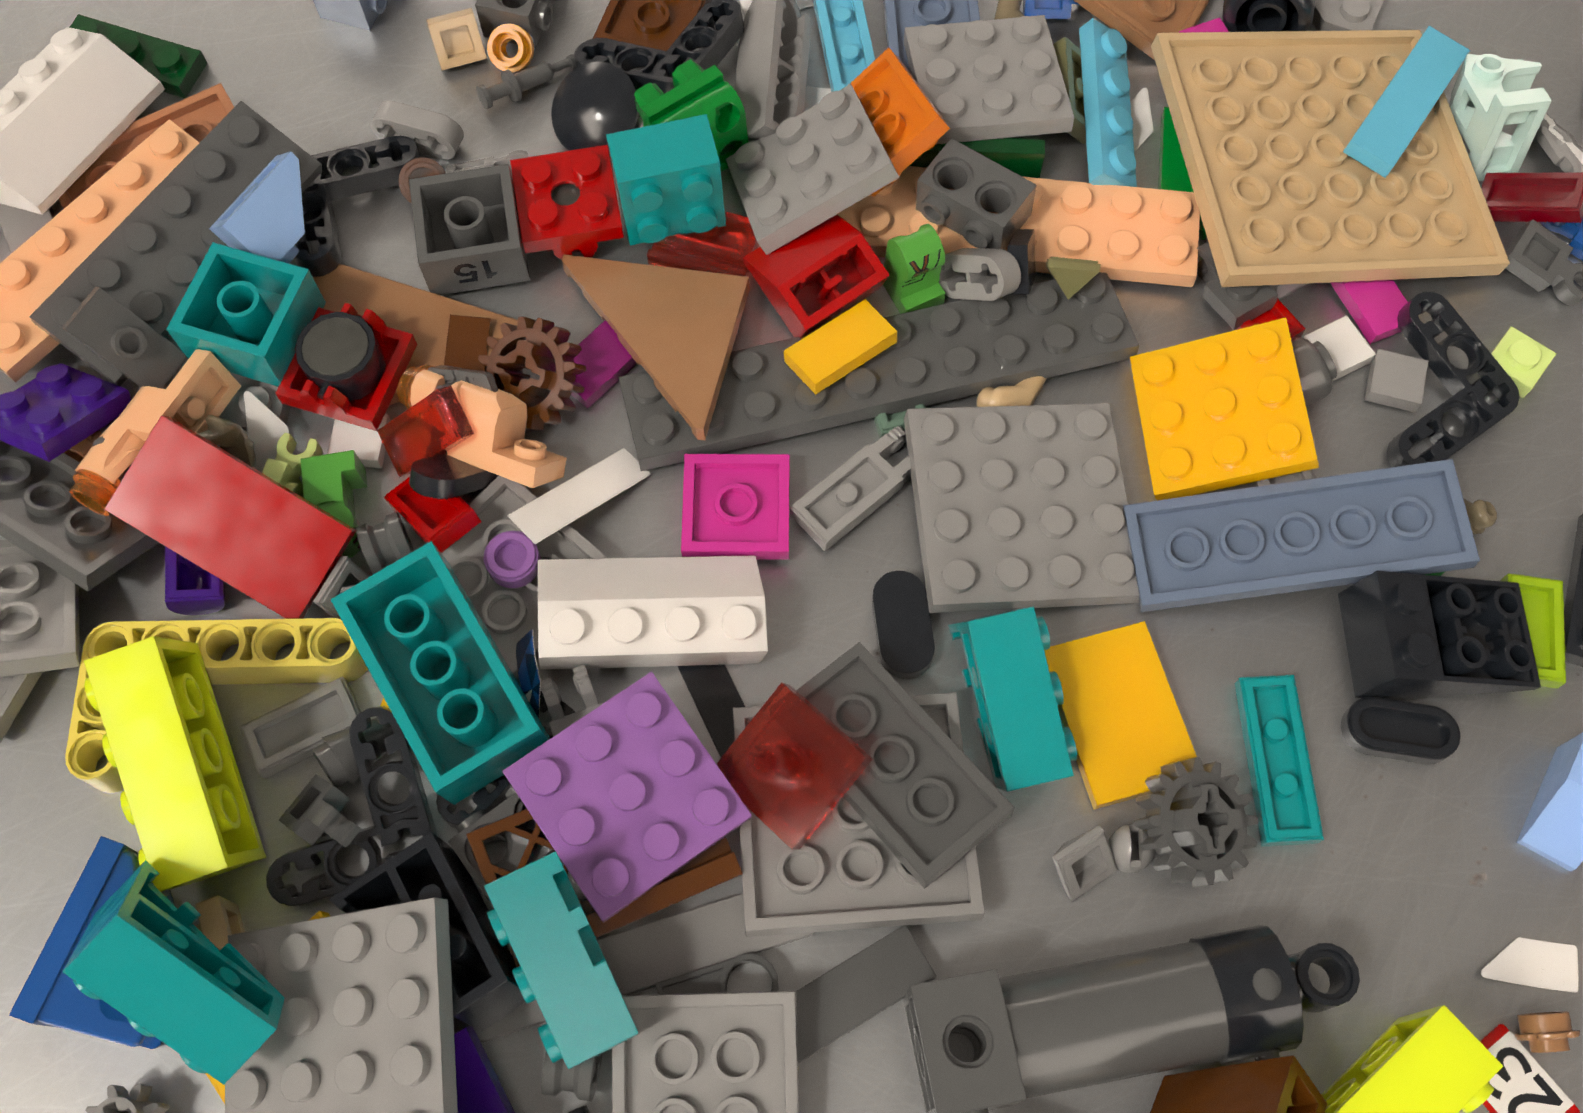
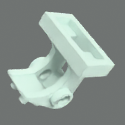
(1497, 94)

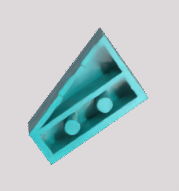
(1016, 698)
(559, 962)

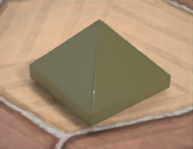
(1072, 273)

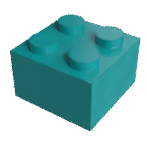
(668, 179)
(246, 312)

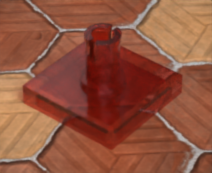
(792, 766)

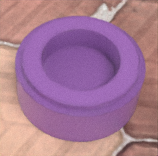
(512, 559)

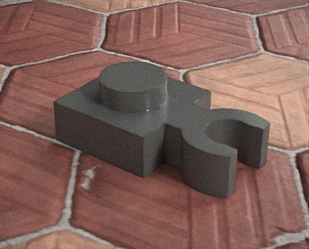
(1542, 261)

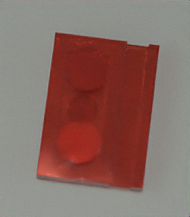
(711, 251)

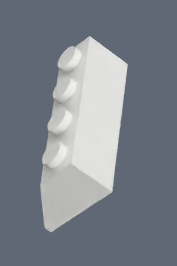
(66, 114)
(650, 612)

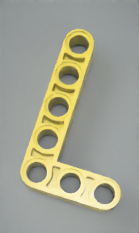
(251, 664)

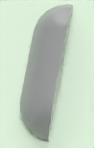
(772, 64)

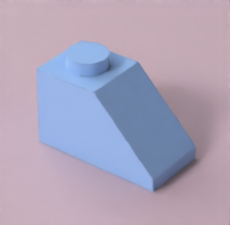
(267, 213)
(1556, 815)

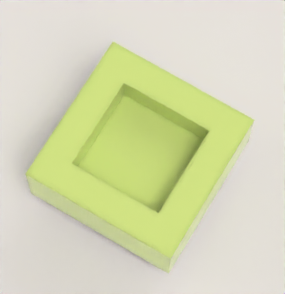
(1522, 359)

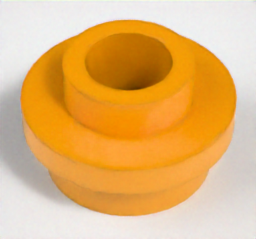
(497, 47)

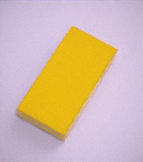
(840, 346)

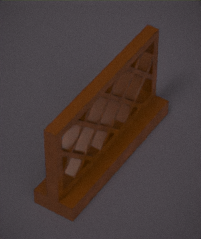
(702, 873)

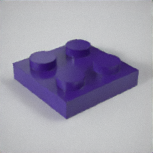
(58, 410)

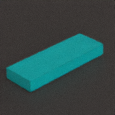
(1278, 761)

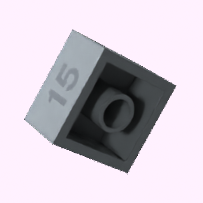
(468, 230)

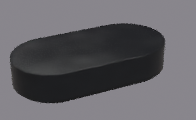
(447, 477)
(903, 624)
(1400, 730)

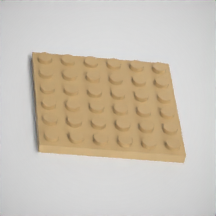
(1268, 168)

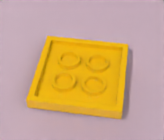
(1223, 411)

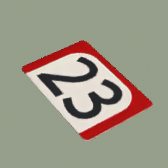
(1521, 1082)

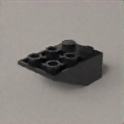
(1436, 637)

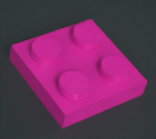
(736, 505)

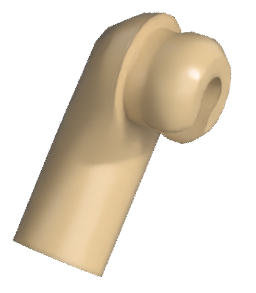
(1019, 395)

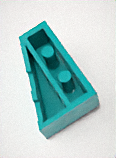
(174, 980)

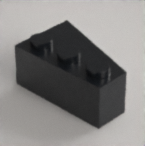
(480, 966)

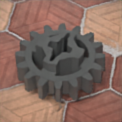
(1196, 822)

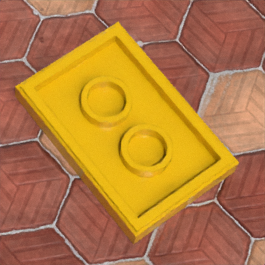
(1118, 712)

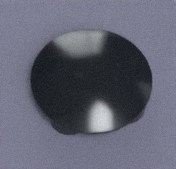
(593, 103)

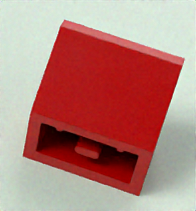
(817, 275)

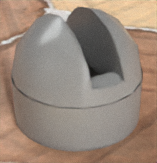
(1121, 849)

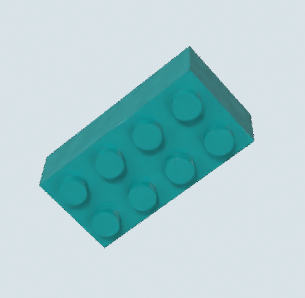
(440, 673)

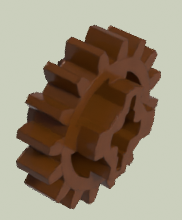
(545, 352)

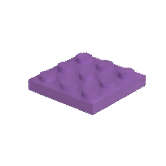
(627, 796)

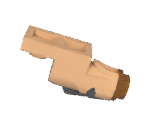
(195, 392)
(495, 419)

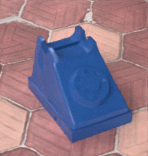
(48, 993)

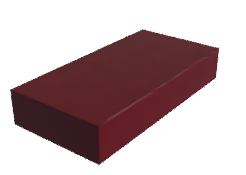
(1534, 196)

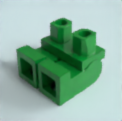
(697, 94)

